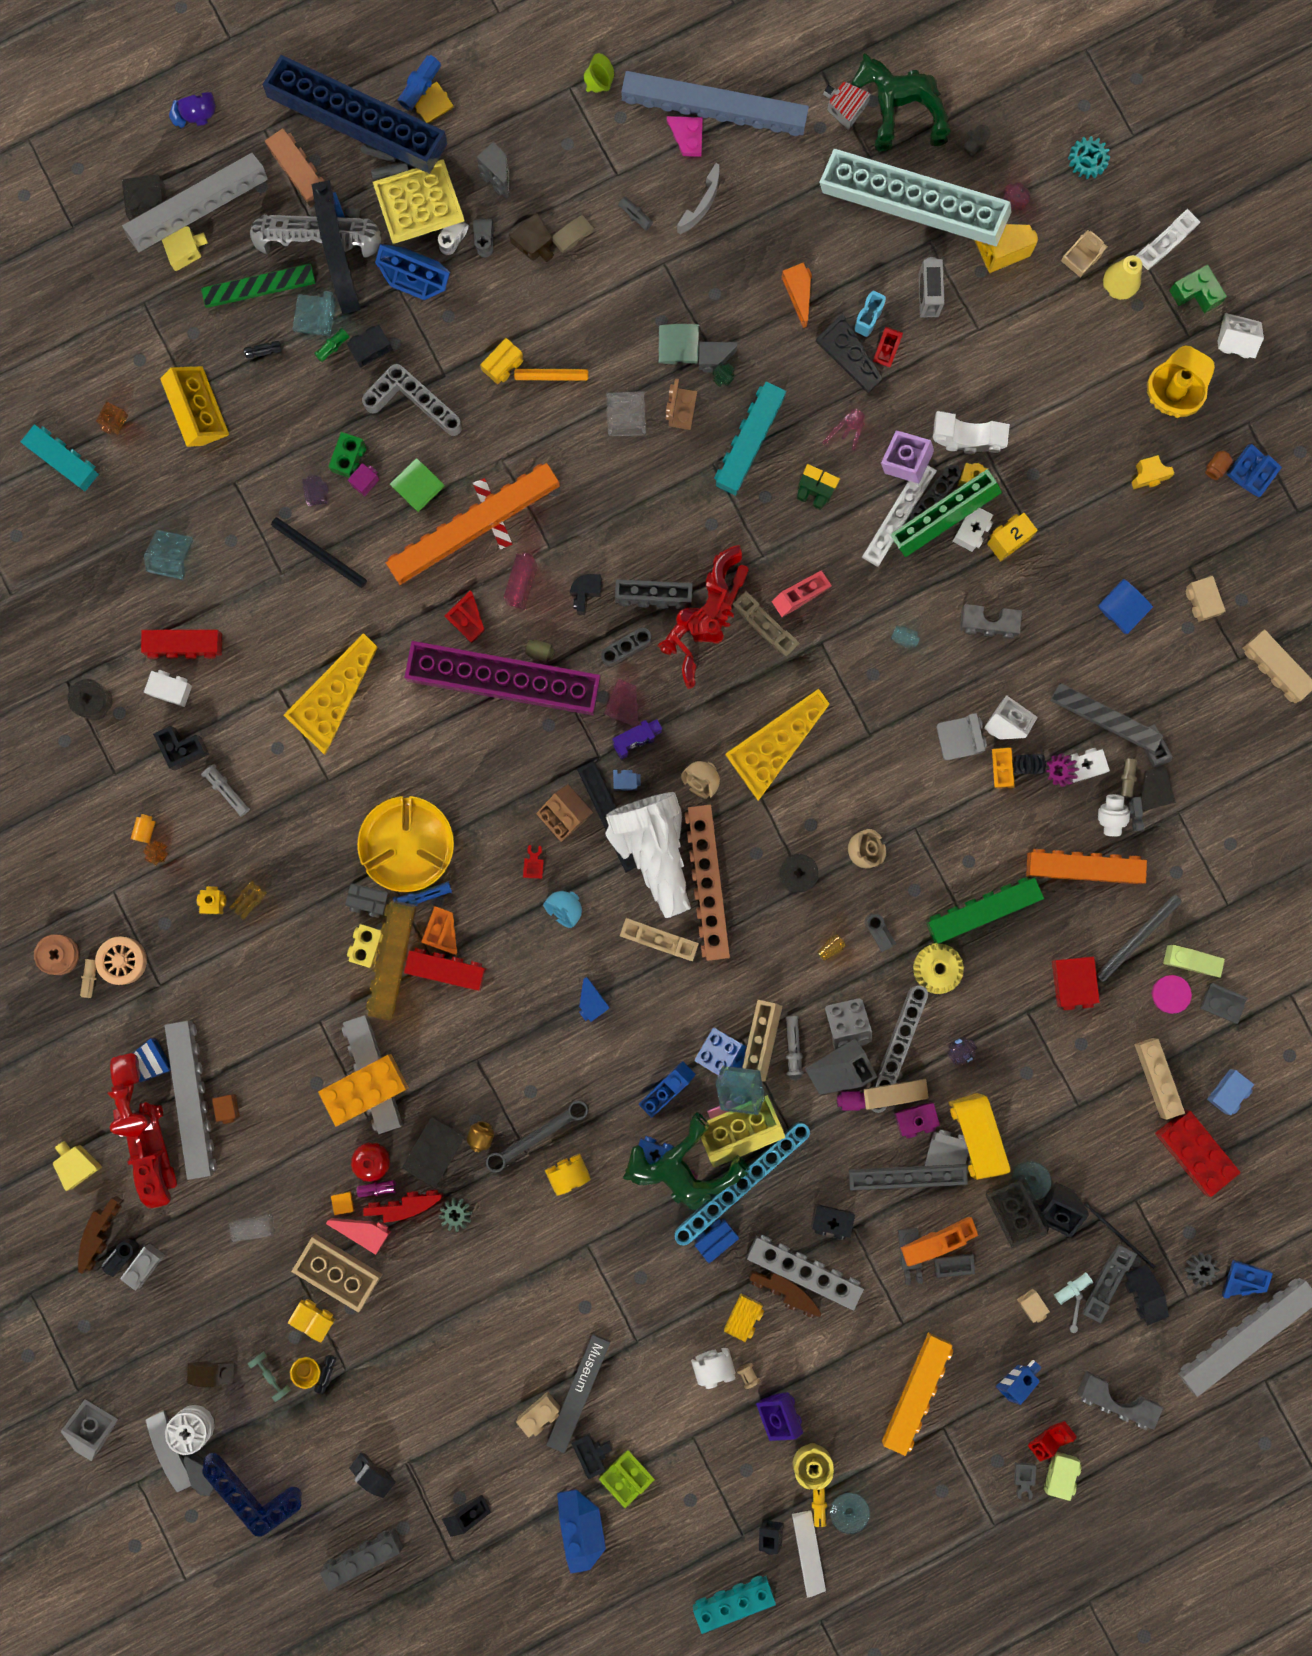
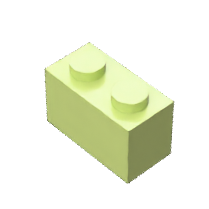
(1062, 1476)

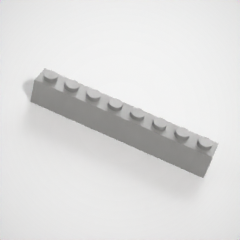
(195, 202)
(190, 1099)
(1247, 1337)

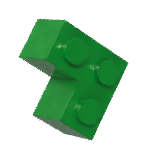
(1201, 286)

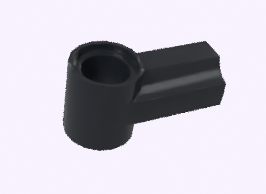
(119, 1257)

